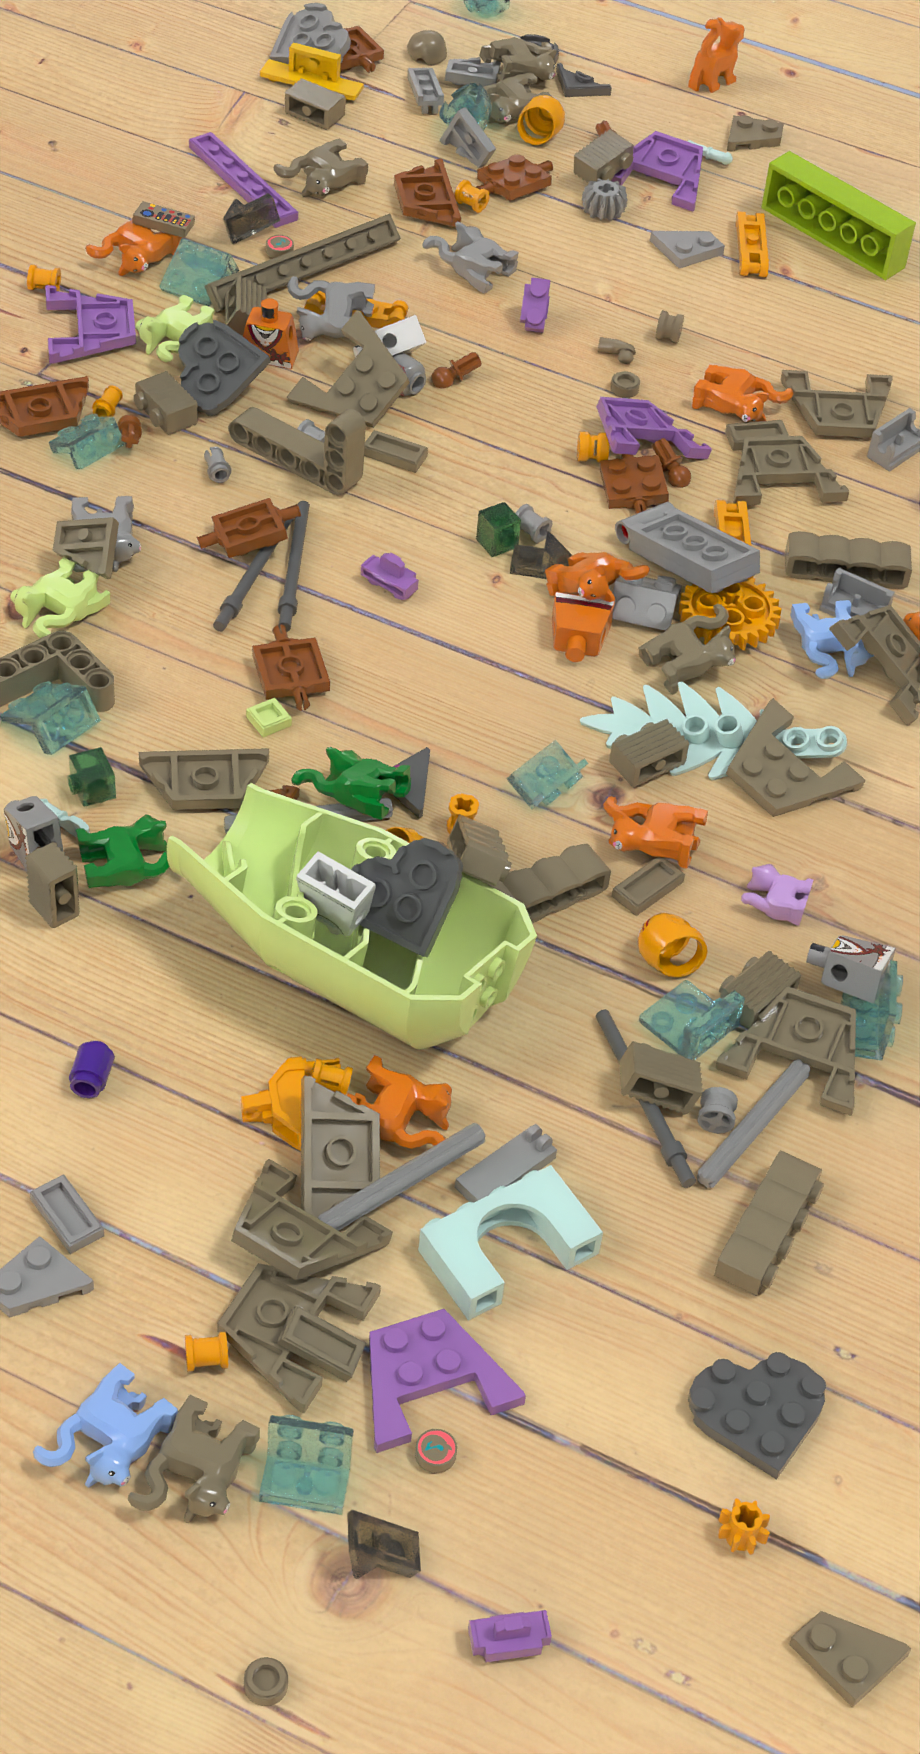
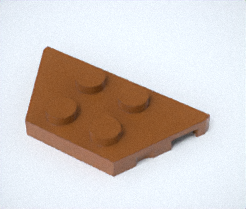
(427, 194)
(43, 406)

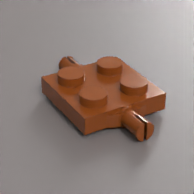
(362, 51)
(515, 177)
(634, 482)
(249, 527)
(290, 668)

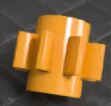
(743, 1526)

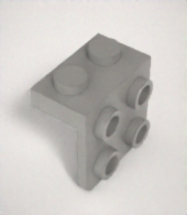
(646, 601)

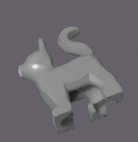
(474, 256)
(339, 305)
(123, 512)

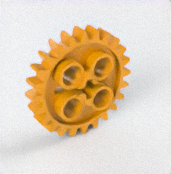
(750, 609)

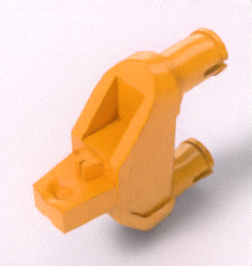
(282, 1100)

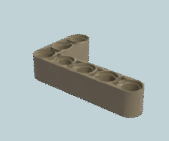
(330, 465)
(54, 658)

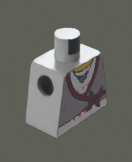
(30, 824)
(853, 966)

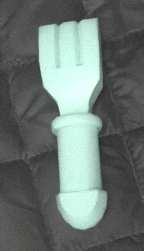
(710, 153)
(69, 823)

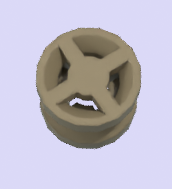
(669, 326)

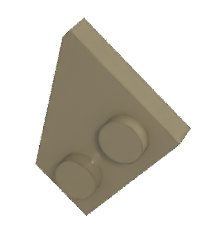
(754, 132)
(88, 543)
(848, 1654)

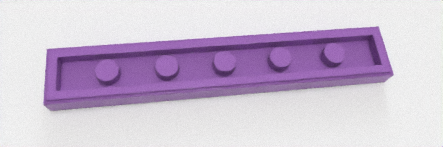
(239, 174)

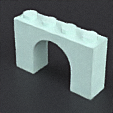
(535, 1202)

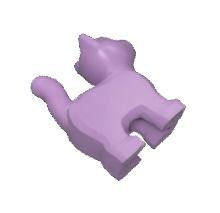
(785, 896)

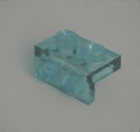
(89, 440)
(544, 775)

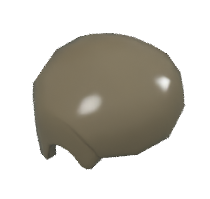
(428, 46)

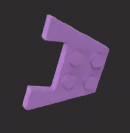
(670, 161)
(102, 324)
(640, 419)
(426, 1358)

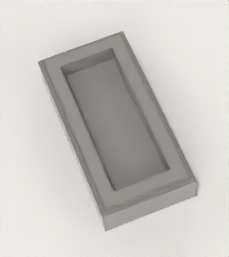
(67, 1214)

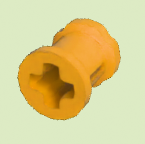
(466, 186)
(40, 277)
(461, 804)
(332, 1077)
(206, 1351)

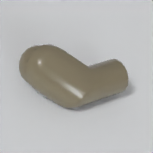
(618, 347)

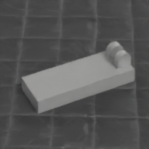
(425, 88)
(507, 1164)

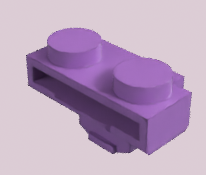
(535, 304)
(390, 574)
(510, 1635)

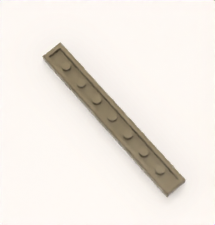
(311, 258)

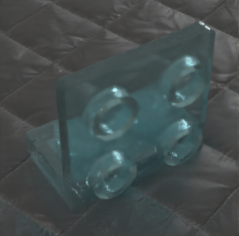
(194, 268)
(55, 714)
(692, 1020)
(876, 1020)
(307, 1464)

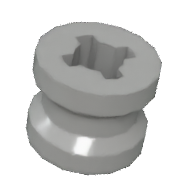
(717, 1110)

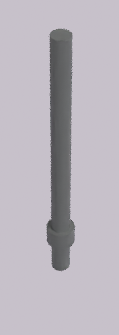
(233, 603)
(288, 603)
(672, 1150)

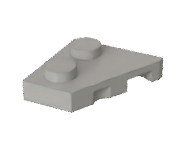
(472, 70)
(468, 138)
(687, 247)
(39, 1278)

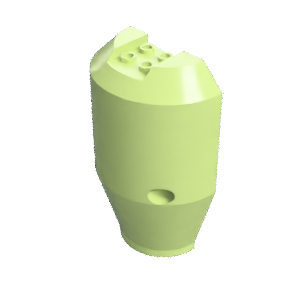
(393, 988)

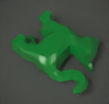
(358, 781)
(122, 850)

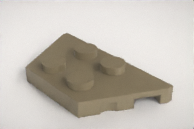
(204, 776)
(336, 1147)

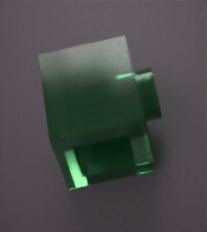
(498, 529)
(91, 777)

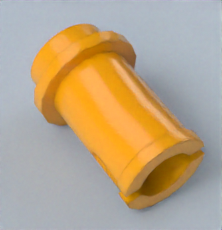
(107, 403)

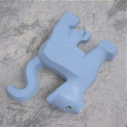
(820, 641)
(113, 1423)

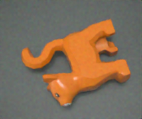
(717, 58)
(138, 247)
(732, 392)
(591, 575)
(665, 833)
(399, 1099)

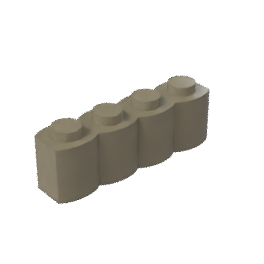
(819, 557)
(479, 850)
(557, 881)
(768, 1223)

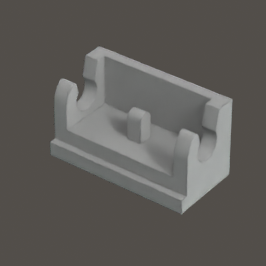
(895, 441)
(862, 594)

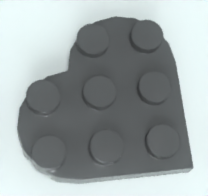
(217, 365)
(412, 893)
(760, 1410)

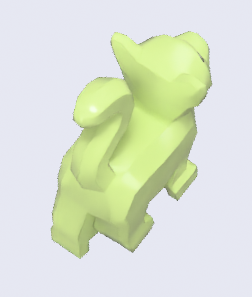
(171, 324)
(60, 595)

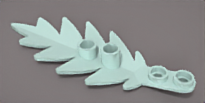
(707, 731)

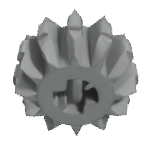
(604, 199)

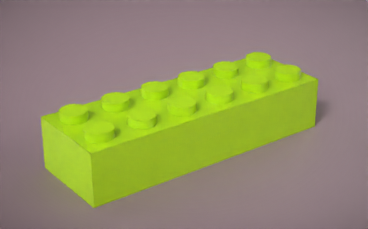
(838, 215)

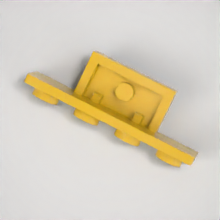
(314, 66)

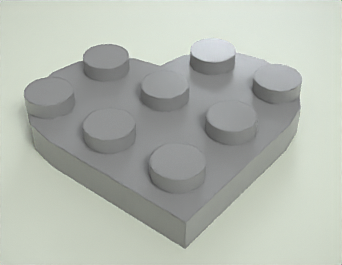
(311, 28)

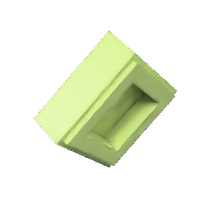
(268, 717)

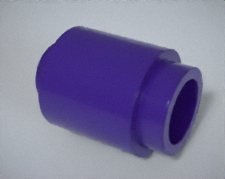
(91, 1069)

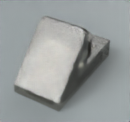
(250, 218)
(533, 561)
(381, 1545)

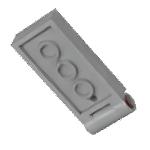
(689, 547)

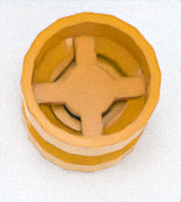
(585, 446)

